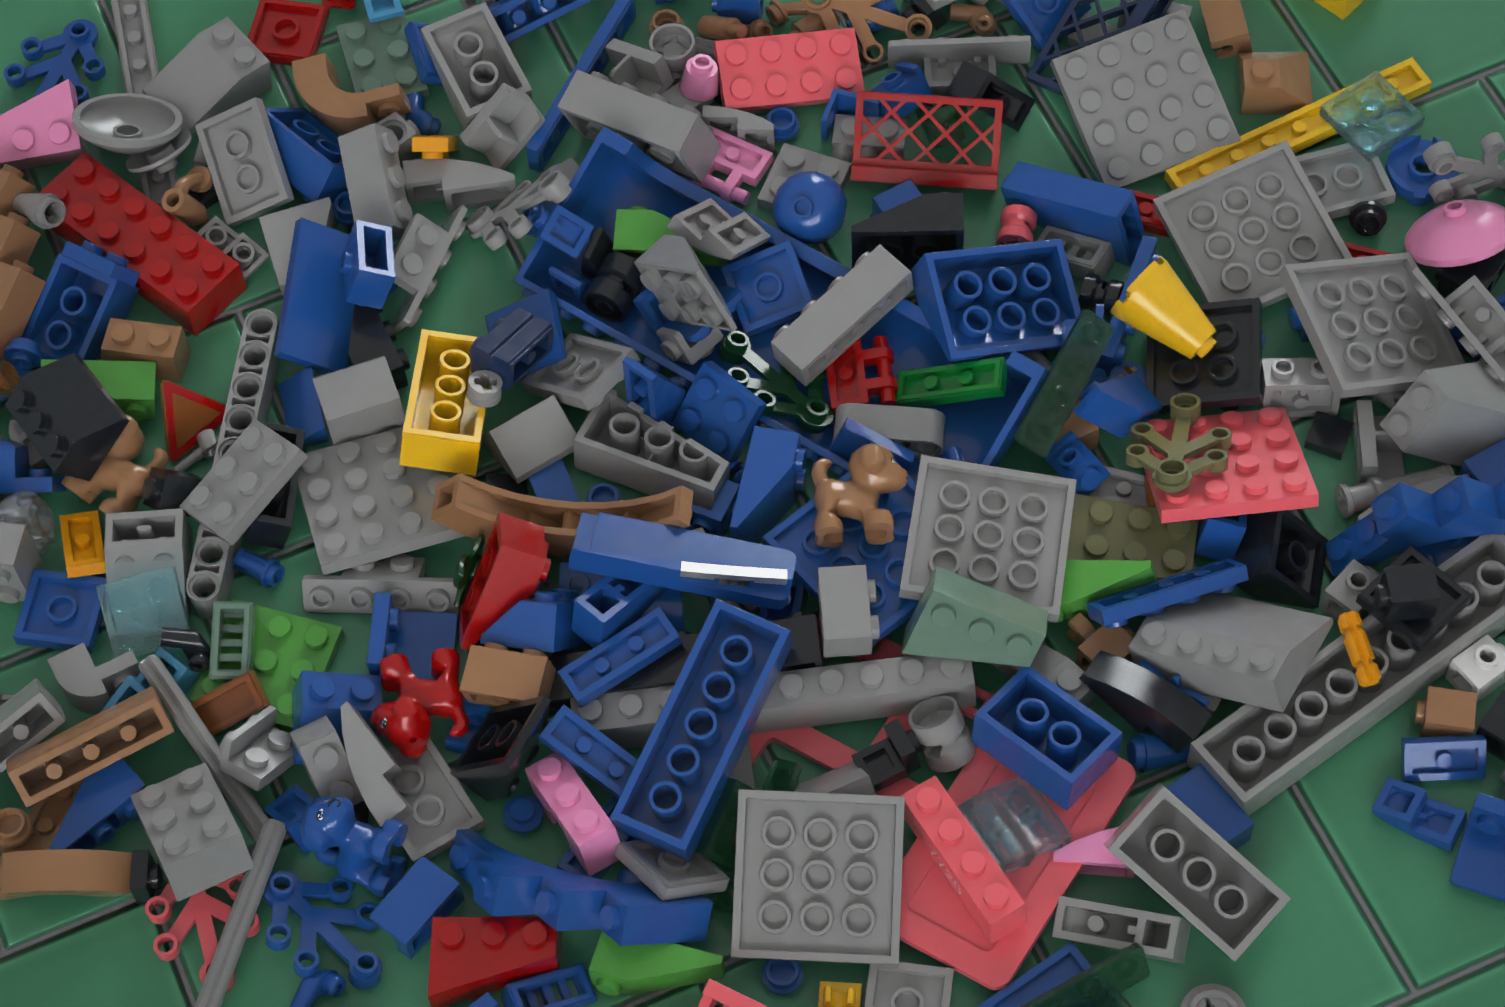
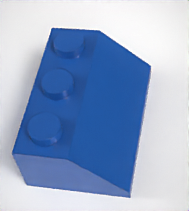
(308, 153)

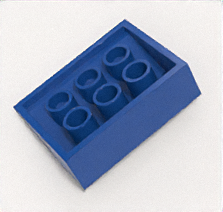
(996, 298)

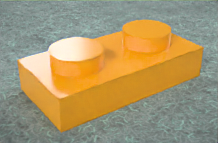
(435, 145)
(82, 544)

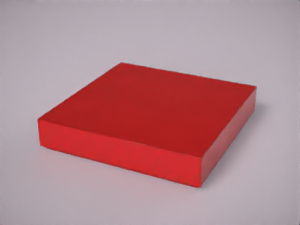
(288, 29)

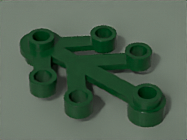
(810, 411)

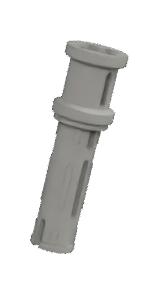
(1359, 496)

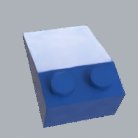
(76, 310)
(768, 482)

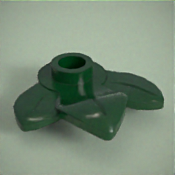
(466, 568)

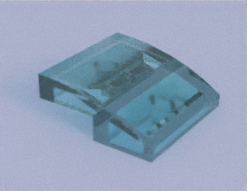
(1015, 823)

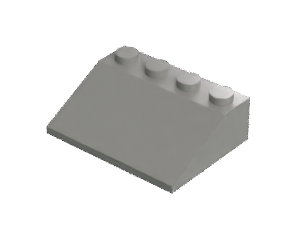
(1233, 647)

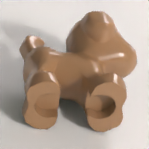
(119, 473)
(872, 474)

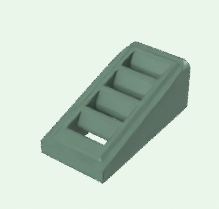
(224, 610)

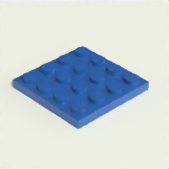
(882, 561)

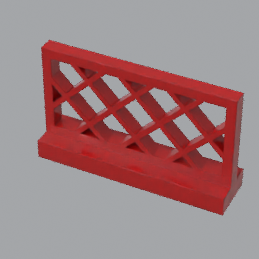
(920, 171)

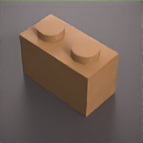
(148, 342)
(504, 677)

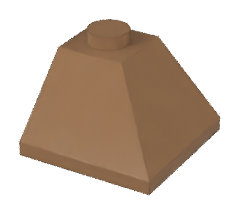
(1273, 82)

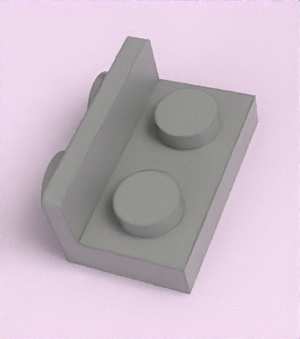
(1298, 387)
(257, 750)

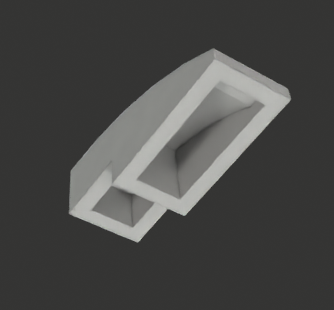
(456, 183)
(372, 768)

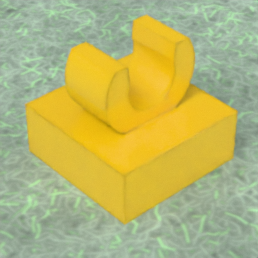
(839, 994)

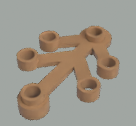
(861, 11)

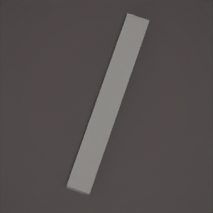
(139, 67)

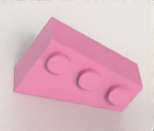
(41, 130)

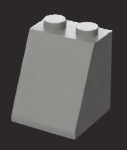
(1448, 414)

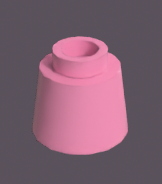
(700, 79)

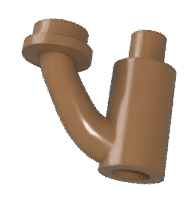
(779, 12)
(728, 28)
(182, 205)

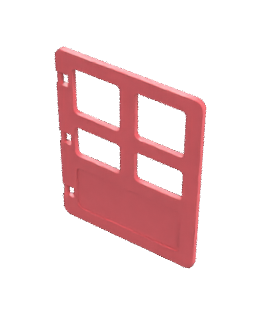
(930, 909)

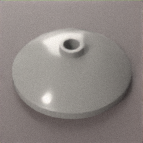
(127, 122)

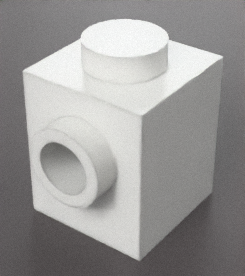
(1479, 668)

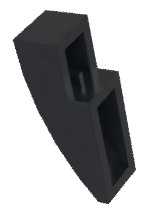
(1146, 699)

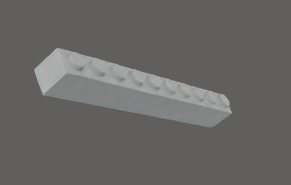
(804, 697)

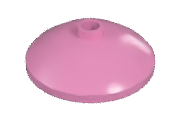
(1457, 233)

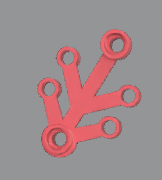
(198, 909)

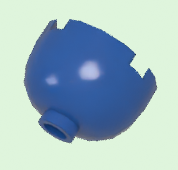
(810, 207)

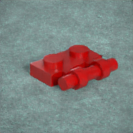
(848, 375)

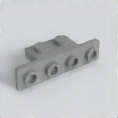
(944, 56)
(418, 257)
(1476, 316)
(396, 575)

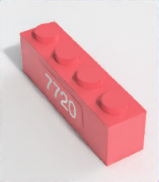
(964, 860)

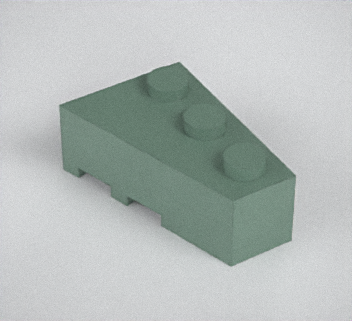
(973, 623)

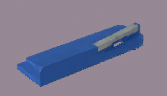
(683, 560)

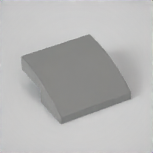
(716, 232)

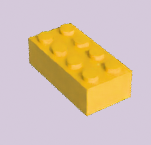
(440, 422)

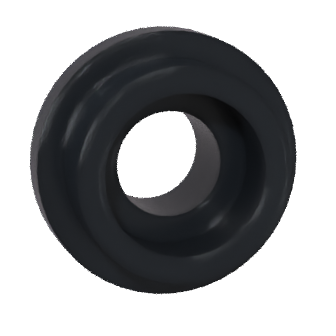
(1368, 217)

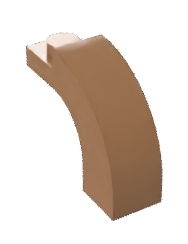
(343, 110)
(65, 873)

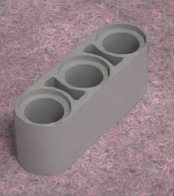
(910, 427)

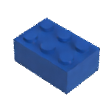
(1046, 737)

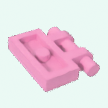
(740, 162)

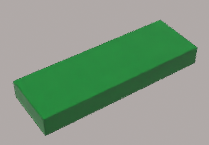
(952, 383)

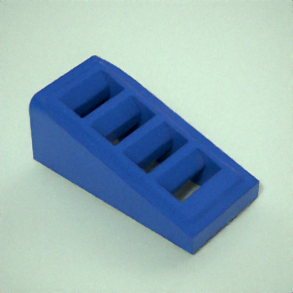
(527, 987)

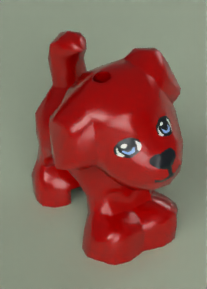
(407, 719)

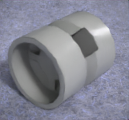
(676, 45)
(942, 733)

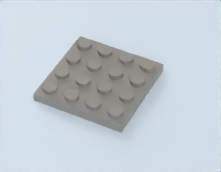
(1144, 100)
(1248, 224)
(1369, 322)
(367, 503)
(990, 528)
(818, 877)

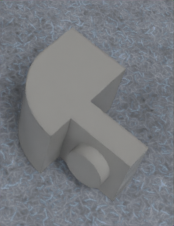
(89, 686)

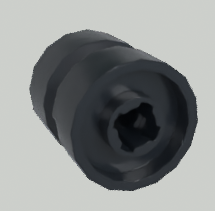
(614, 288)

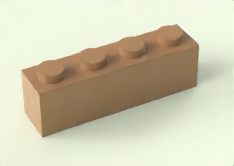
(89, 746)

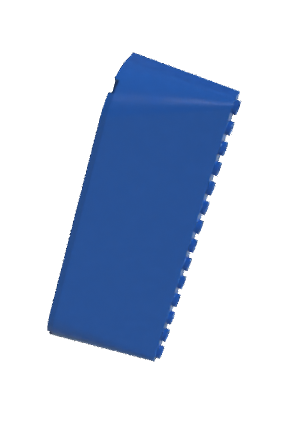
(623, 176)

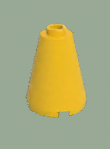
(1166, 311)

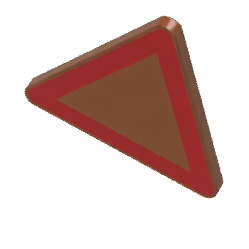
(186, 416)

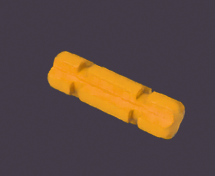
(1359, 649)

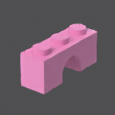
(573, 806)

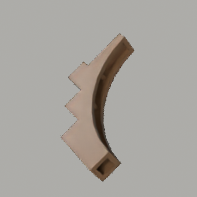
(17, 241)
(473, 507)

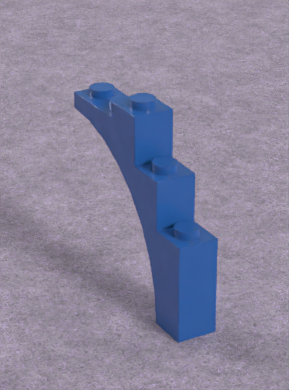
(1418, 518)
(570, 901)

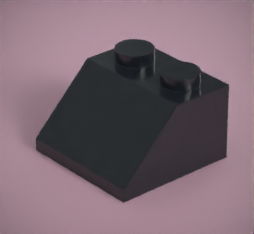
(1282, 559)

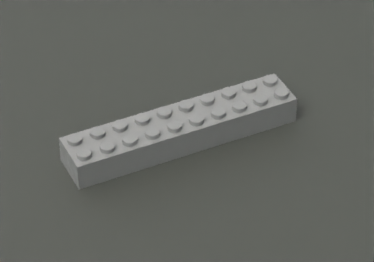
(1266, 751)

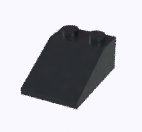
(913, 228)
(502, 747)

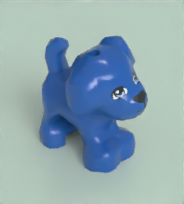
(362, 847)

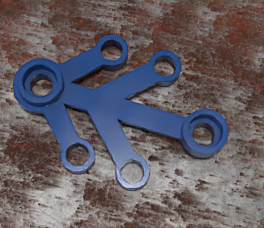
(77, 38)
(320, 922)

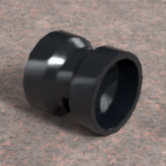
(1098, 291)

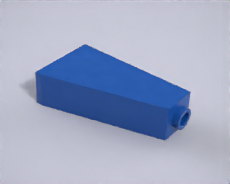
(1078, 206)

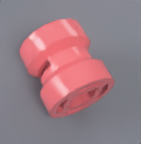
(1016, 224)

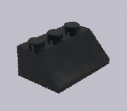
(67, 416)

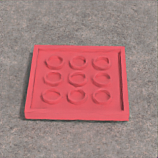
(1262, 473)

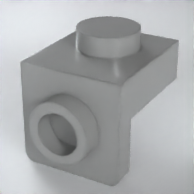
(687, 352)

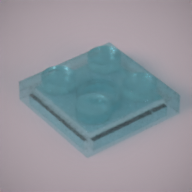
(1372, 115)
(139, 609)

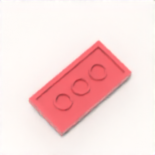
(787, 69)

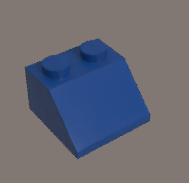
(538, 623)
(325, 693)

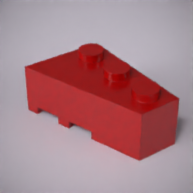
(486, 954)

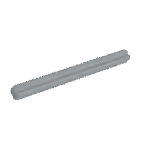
(202, 742)
(241, 915)

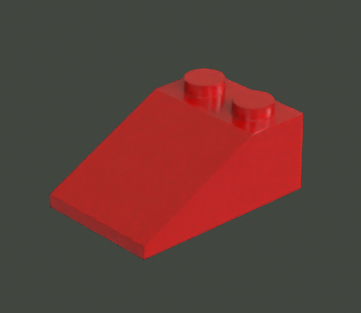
(505, 574)

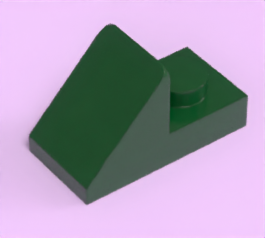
(946, 116)

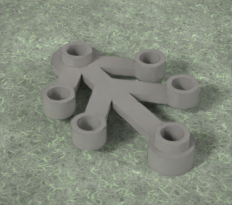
(1443, 159)
(484, 222)

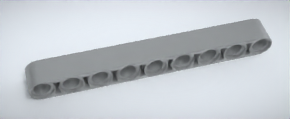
(239, 412)

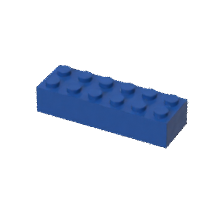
(702, 730)

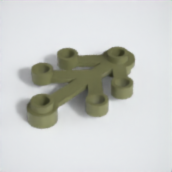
(1174, 473)

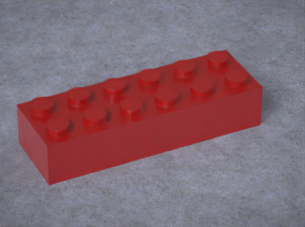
(176, 265)

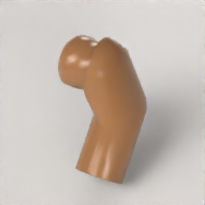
(977, 17)

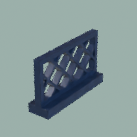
(1142, 12)

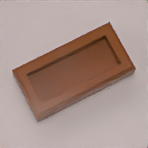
(231, 703)

